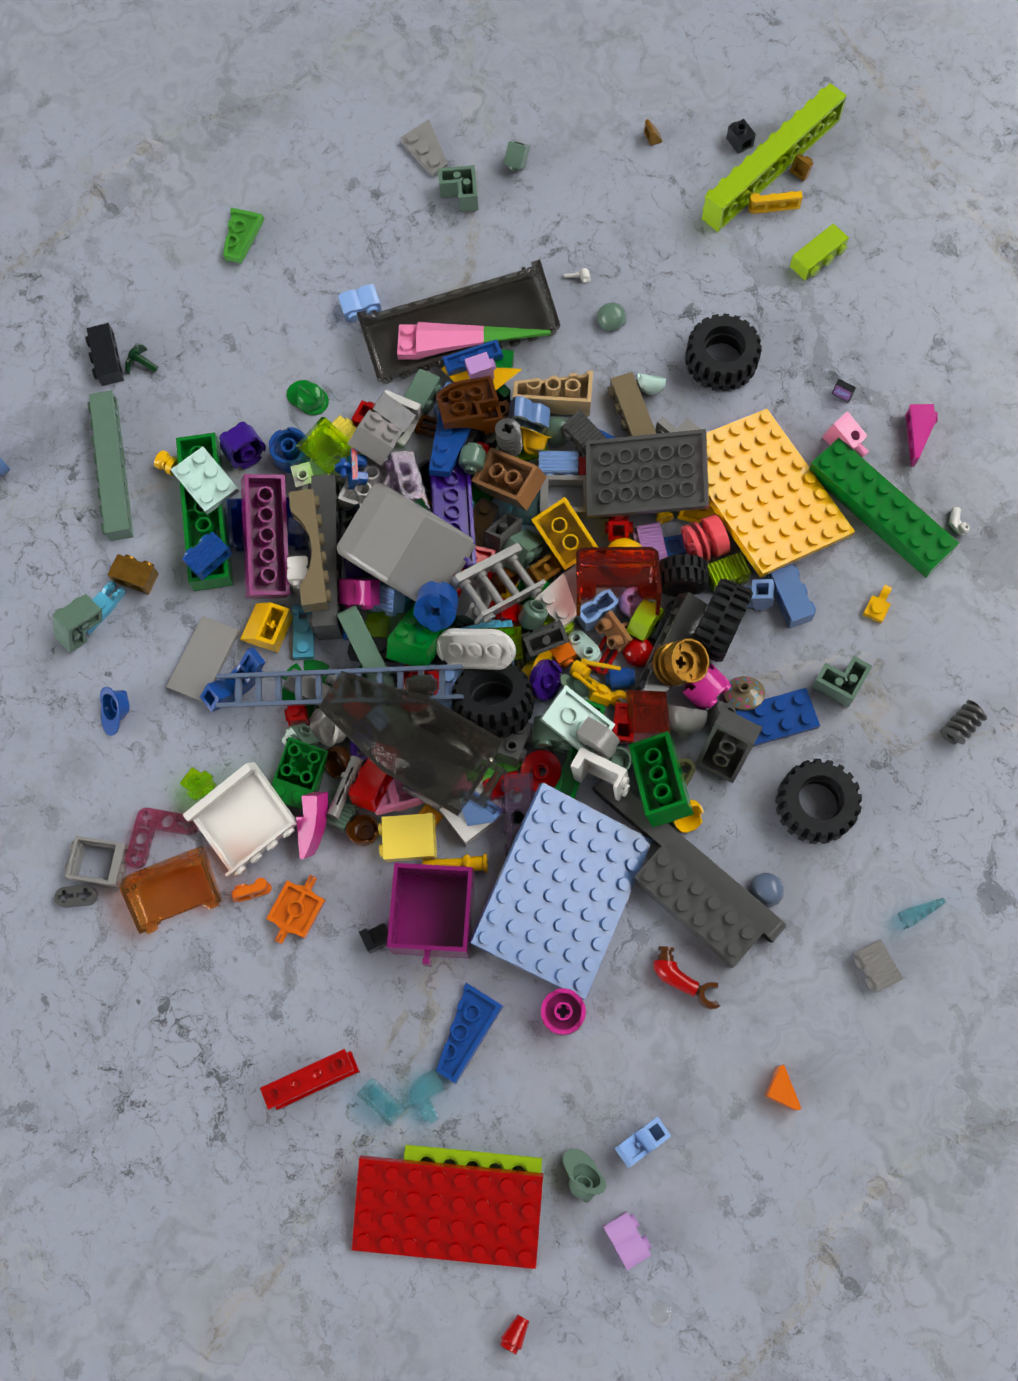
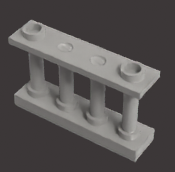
(495, 563)

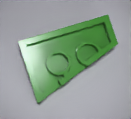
(242, 232)

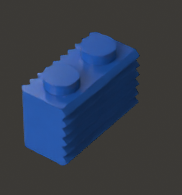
(206, 555)

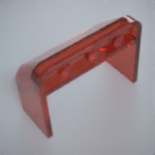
(618, 568)

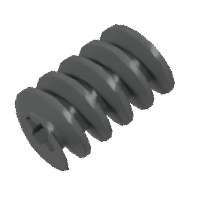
(509, 436)
(963, 722)

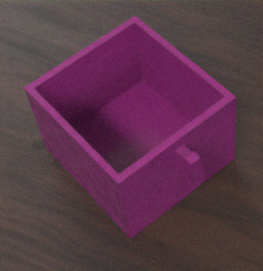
(431, 911)

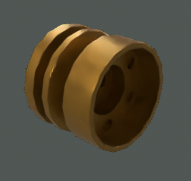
(680, 662)

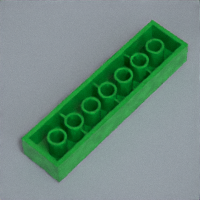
(883, 507)
(197, 522)

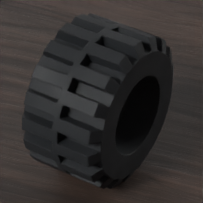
(683, 574)

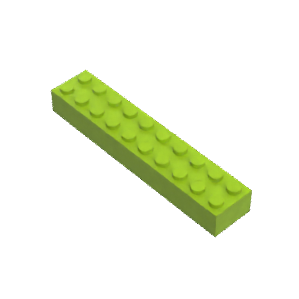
(773, 157)

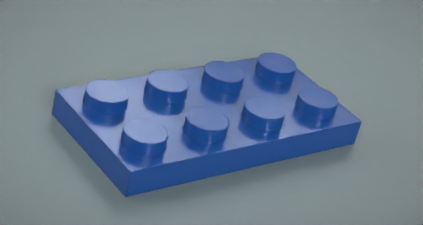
(783, 716)

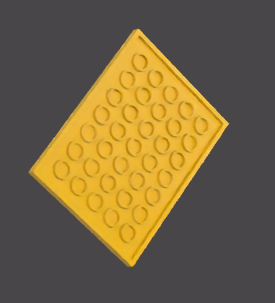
(769, 494)

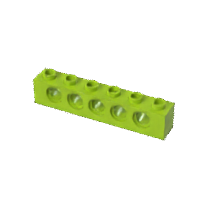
(462, 1157)

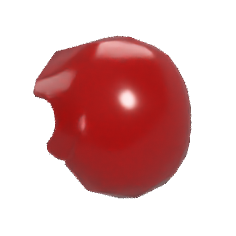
(637, 652)

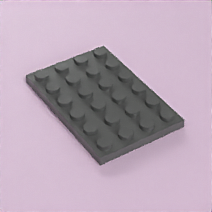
(647, 474)

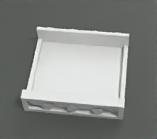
(242, 818)

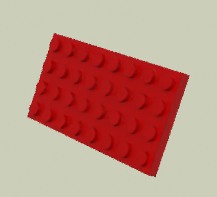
(447, 1212)

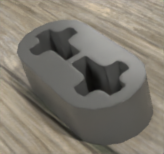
(75, 891)

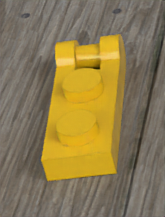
(774, 202)

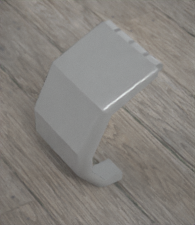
(403, 542)

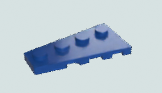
(446, 448)
(471, 1024)

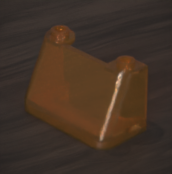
(170, 889)

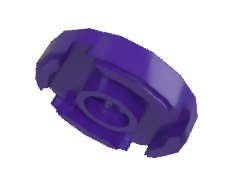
(545, 679)

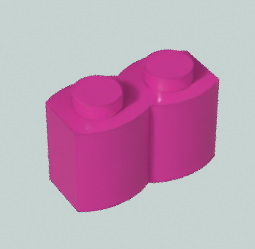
(359, 592)

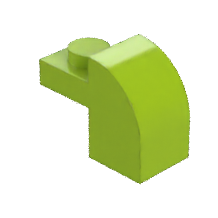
(643, 620)

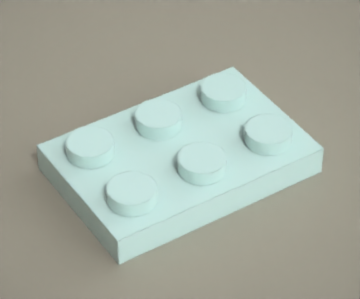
(205, 480)
(568, 714)

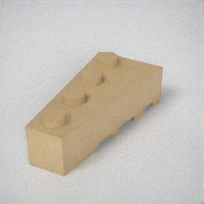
(559, 394)

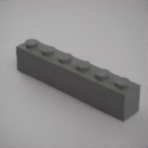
(679, 625)

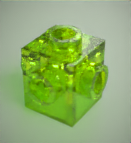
(198, 783)

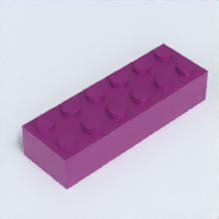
(265, 536)

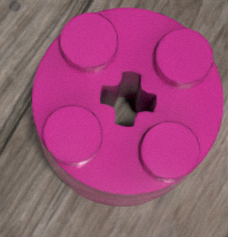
(705, 691)
(573, 1004)

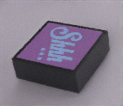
(843, 390)

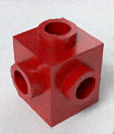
(615, 532)

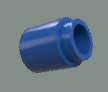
(620, 679)

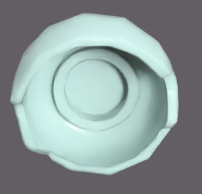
(650, 384)

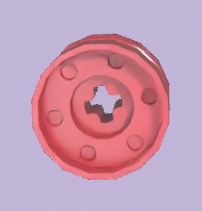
(706, 538)

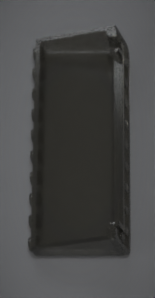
(505, 301)

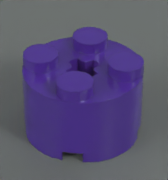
(242, 445)

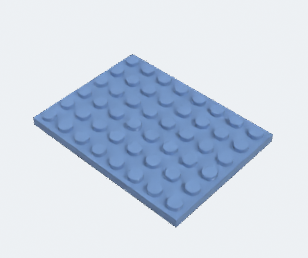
(561, 891)

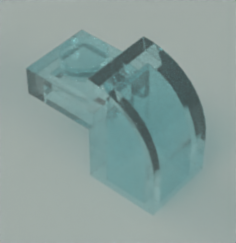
(422, 1090)

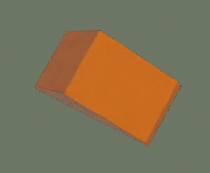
(782, 1090)

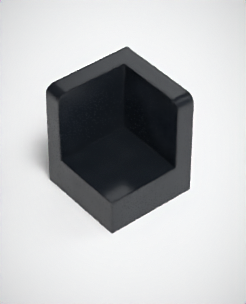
(374, 938)

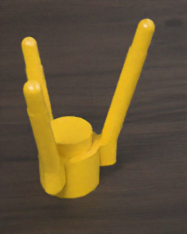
(581, 671)

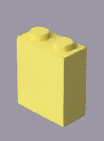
(408, 837)

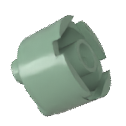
(546, 738)

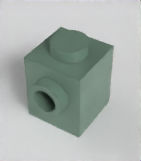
(516, 155)

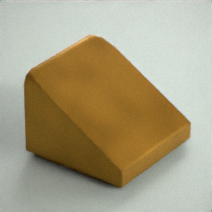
(652, 133)

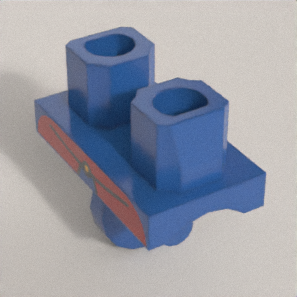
(351, 467)

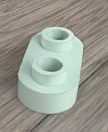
(584, 645)

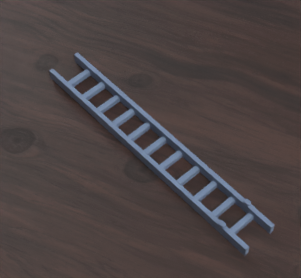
(318, 673)

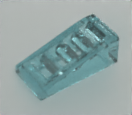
(915, 914)

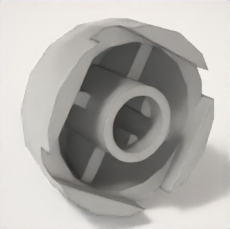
(686, 720)

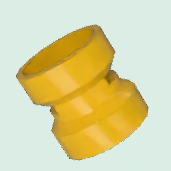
(165, 462)

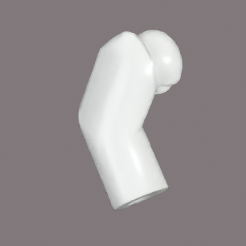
(955, 522)

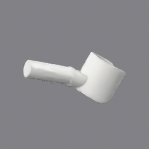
(583, 274)

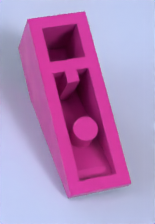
(919, 423)

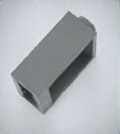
(564, 481)
(117, 868)

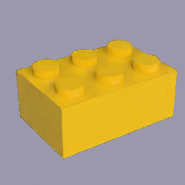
(563, 532)

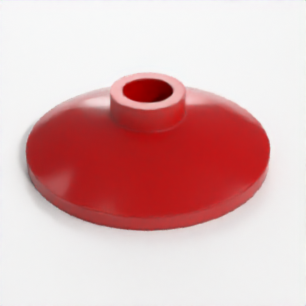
(536, 762)

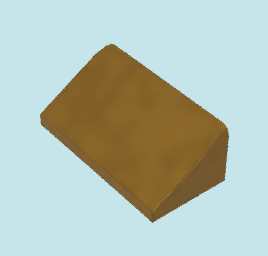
(544, 568)

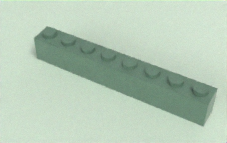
(110, 466)

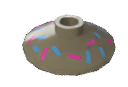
(745, 699)

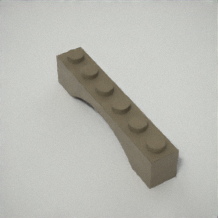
(313, 587)

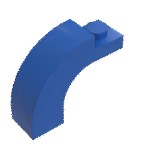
(223, 690)

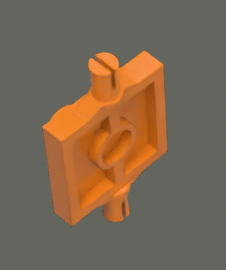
(296, 909)

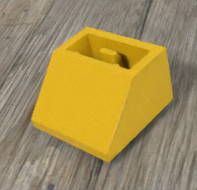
(267, 626)

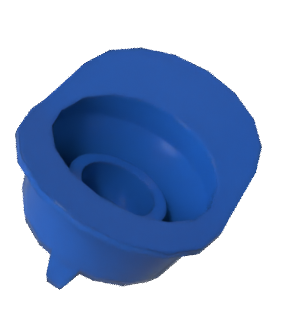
(113, 709)

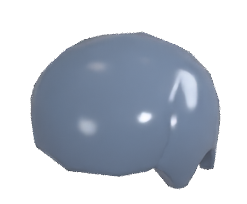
(767, 889)

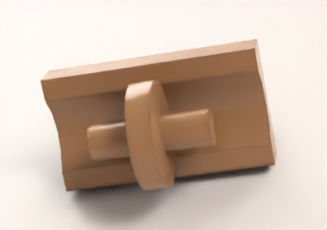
(615, 631)

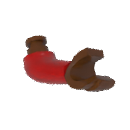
(670, 973)

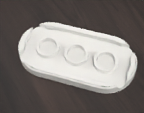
(476, 648)

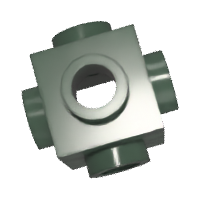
(300, 732)

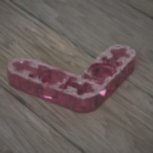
(154, 824)

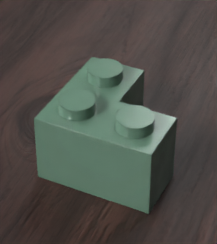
(459, 182)
(531, 546)
(74, 620)
(839, 685)

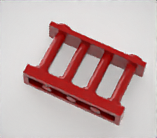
(309, 1080)

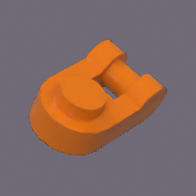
(246, 892)

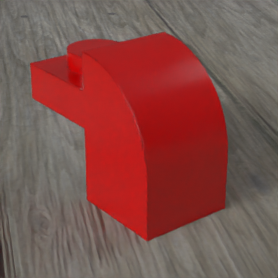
(621, 723)

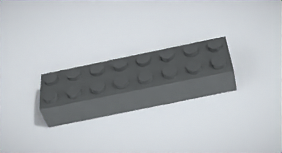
(326, 622)

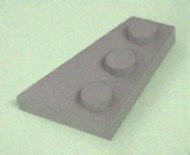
(425, 148)

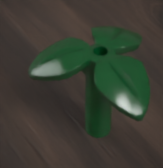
(134, 355)

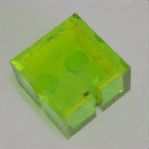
(323, 444)

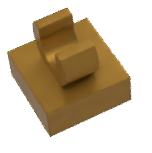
(801, 166)

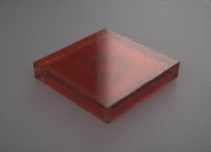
(647, 712)

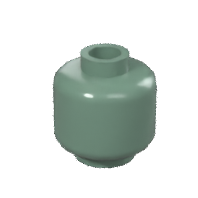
(472, 458)
(532, 614)

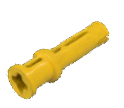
(479, 863)

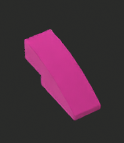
(312, 822)

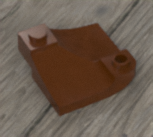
(470, 405)

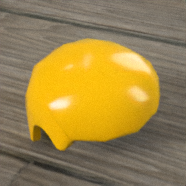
(690, 822)

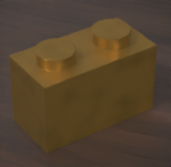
(133, 573)

